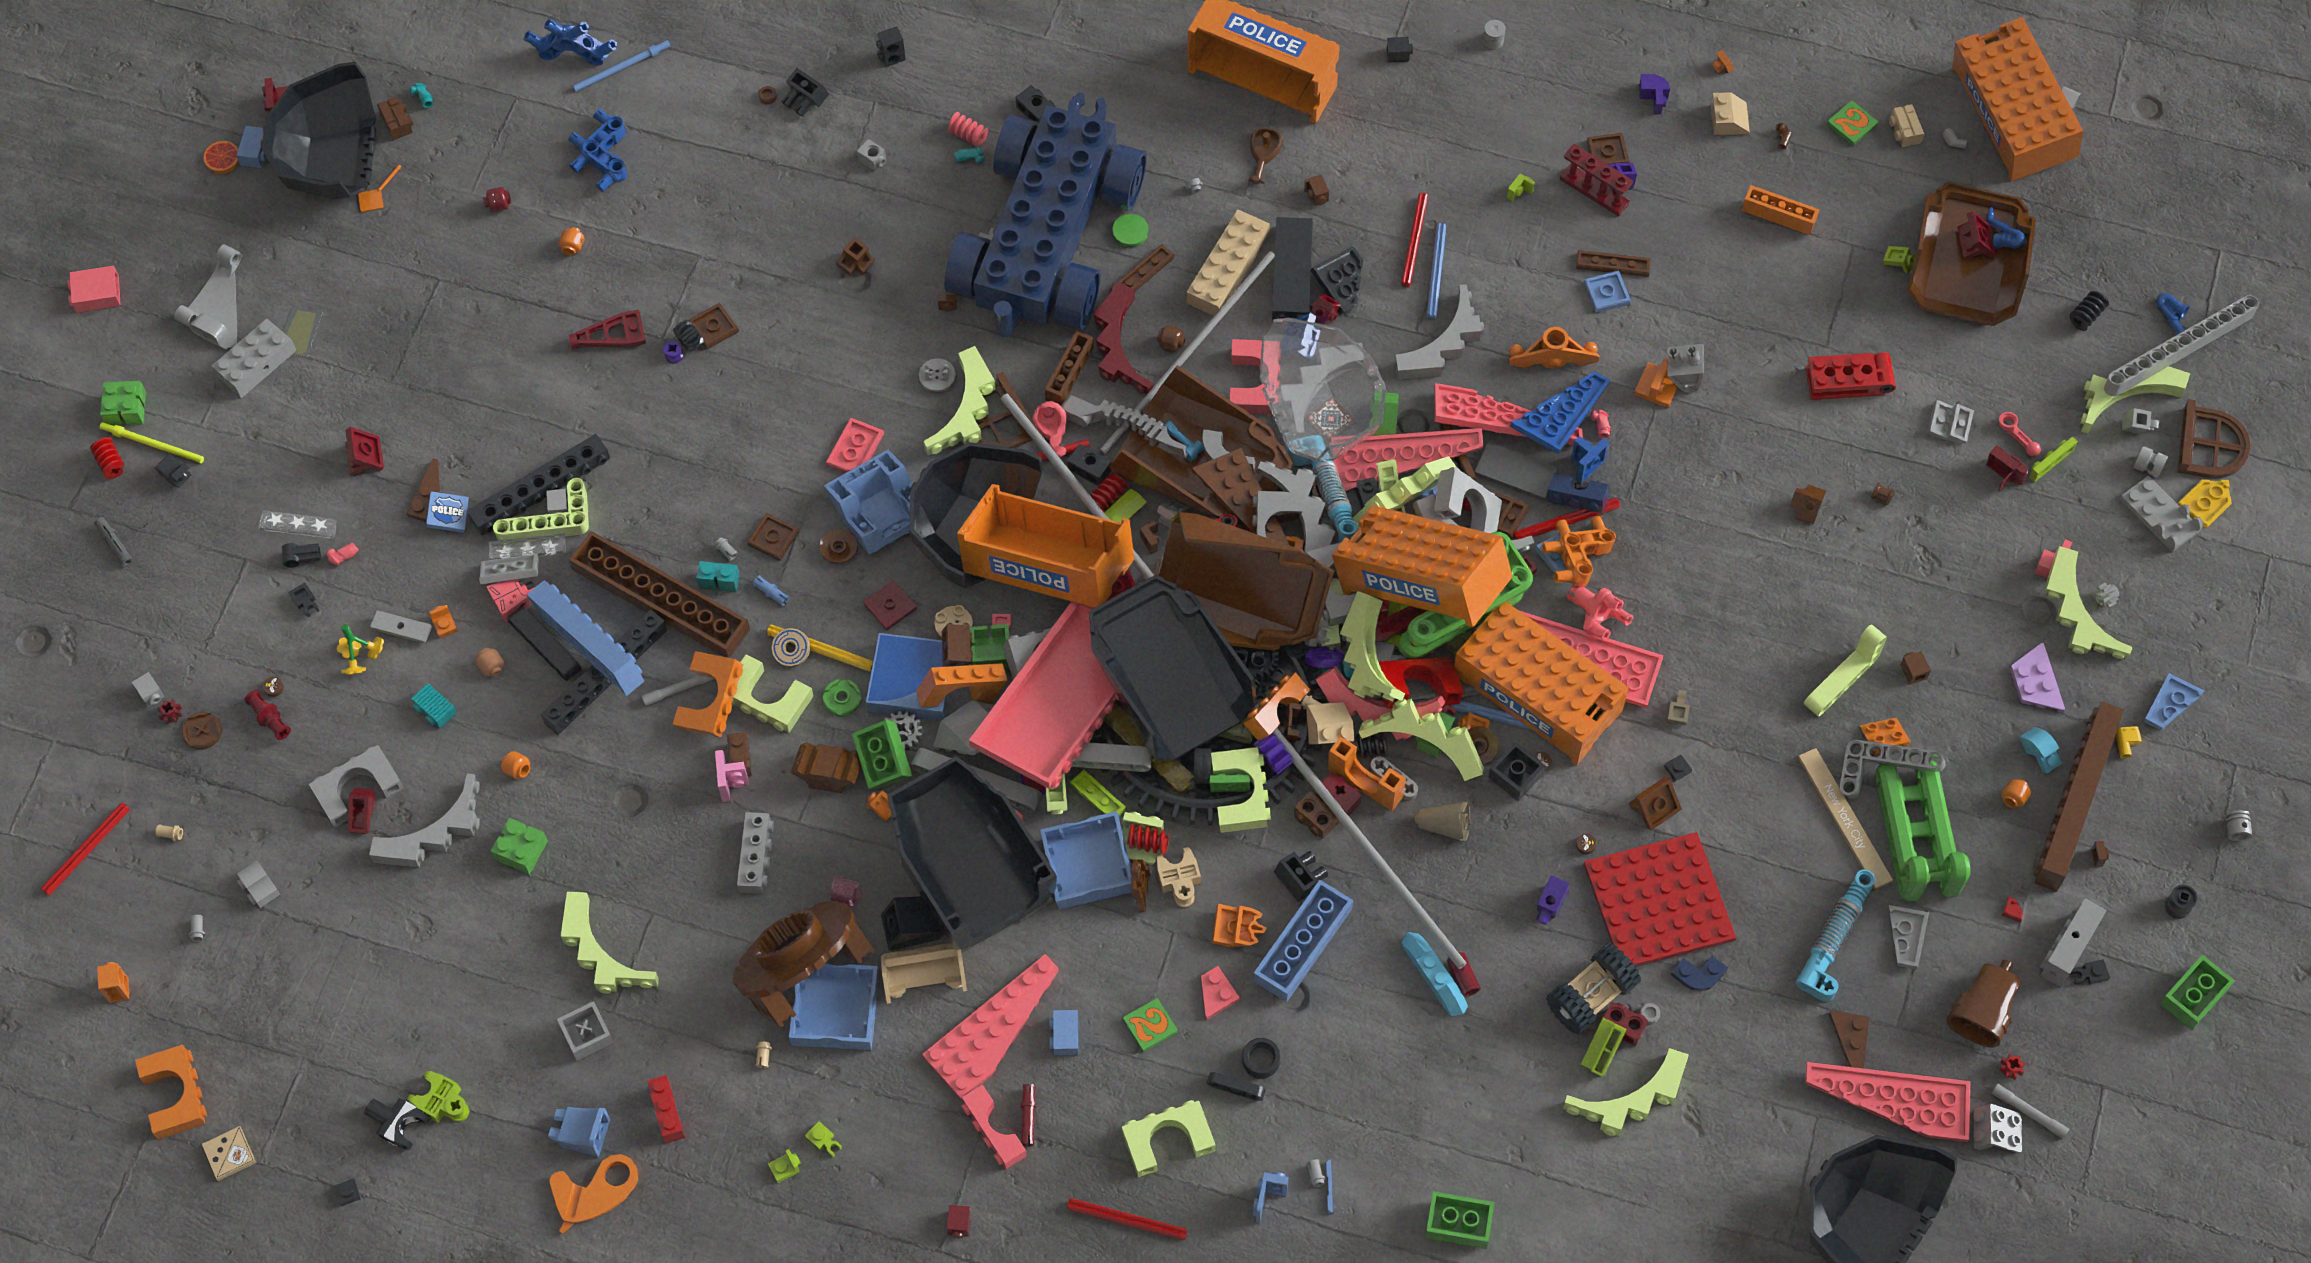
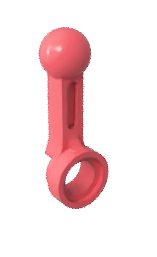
(2032, 448)

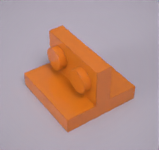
(1656, 385)

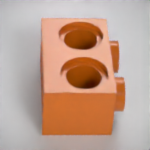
(113, 982)

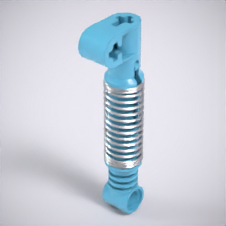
(1332, 494)
(1825, 950)

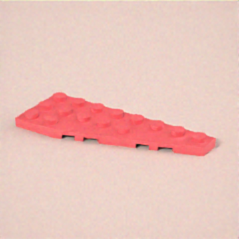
(1467, 409)
(1626, 663)
(980, 1041)
(1916, 1102)

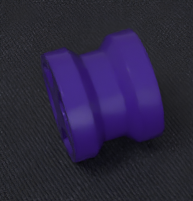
(673, 356)

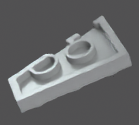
(1908, 934)

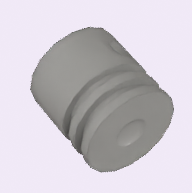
(1494, 34)
(2239, 823)

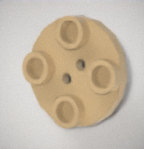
(951, 615)

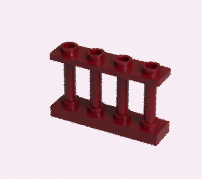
(1591, 187)

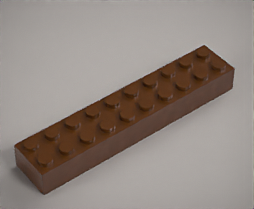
(657, 591)
(2077, 796)

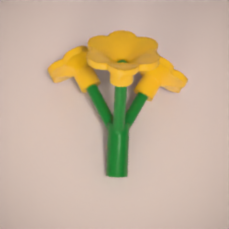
(350, 647)

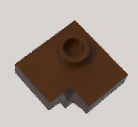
(855, 257)
(1807, 502)

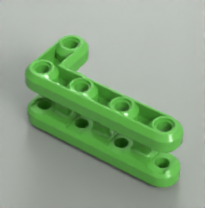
(1436, 629)
(1914, 871)

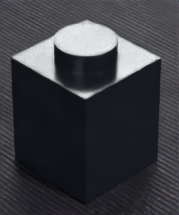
(1398, 49)

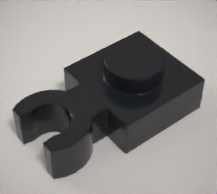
(303, 598)
(2092, 971)

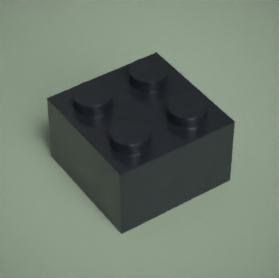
(1516, 771)

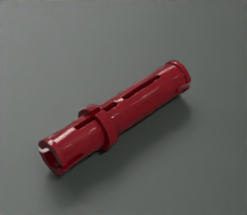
(1028, 1106)

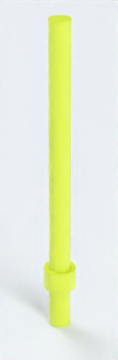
(119, 431)

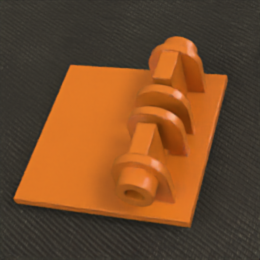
(1885, 732)

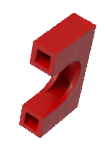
(1435, 671)

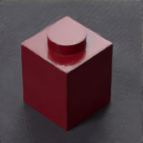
(958, 1221)

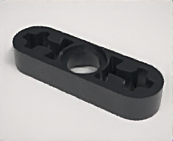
(1236, 1086)

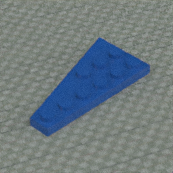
(1562, 414)

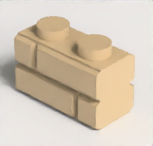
(1906, 126)

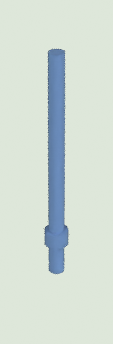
(652, 51)

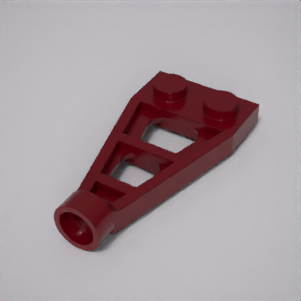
(633, 332)

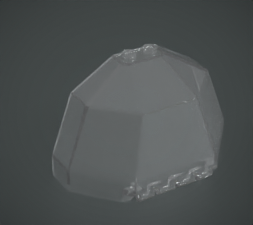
(1320, 388)

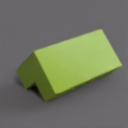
(1603, 1047)

